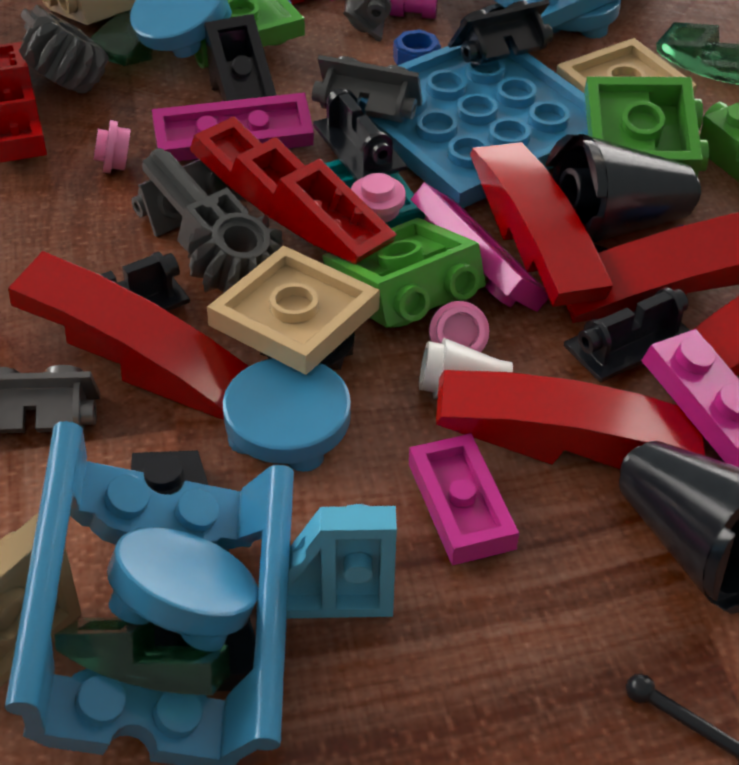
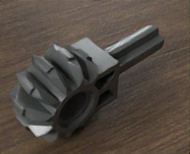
(61, 51)
(214, 228)

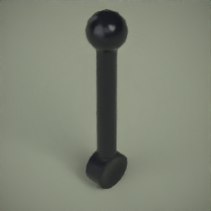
(641, 689)

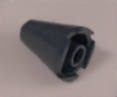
(621, 187)
(692, 511)

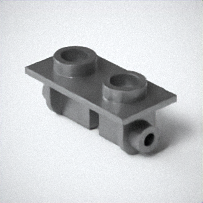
(54, 394)

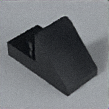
(237, 59)

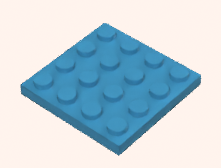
(480, 107)

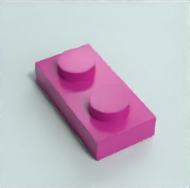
(463, 499)

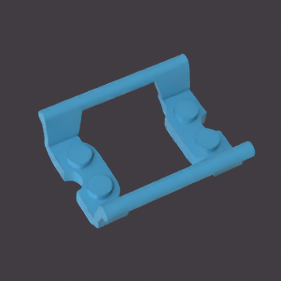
(93, 709)

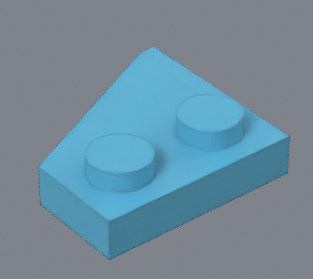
(344, 564)

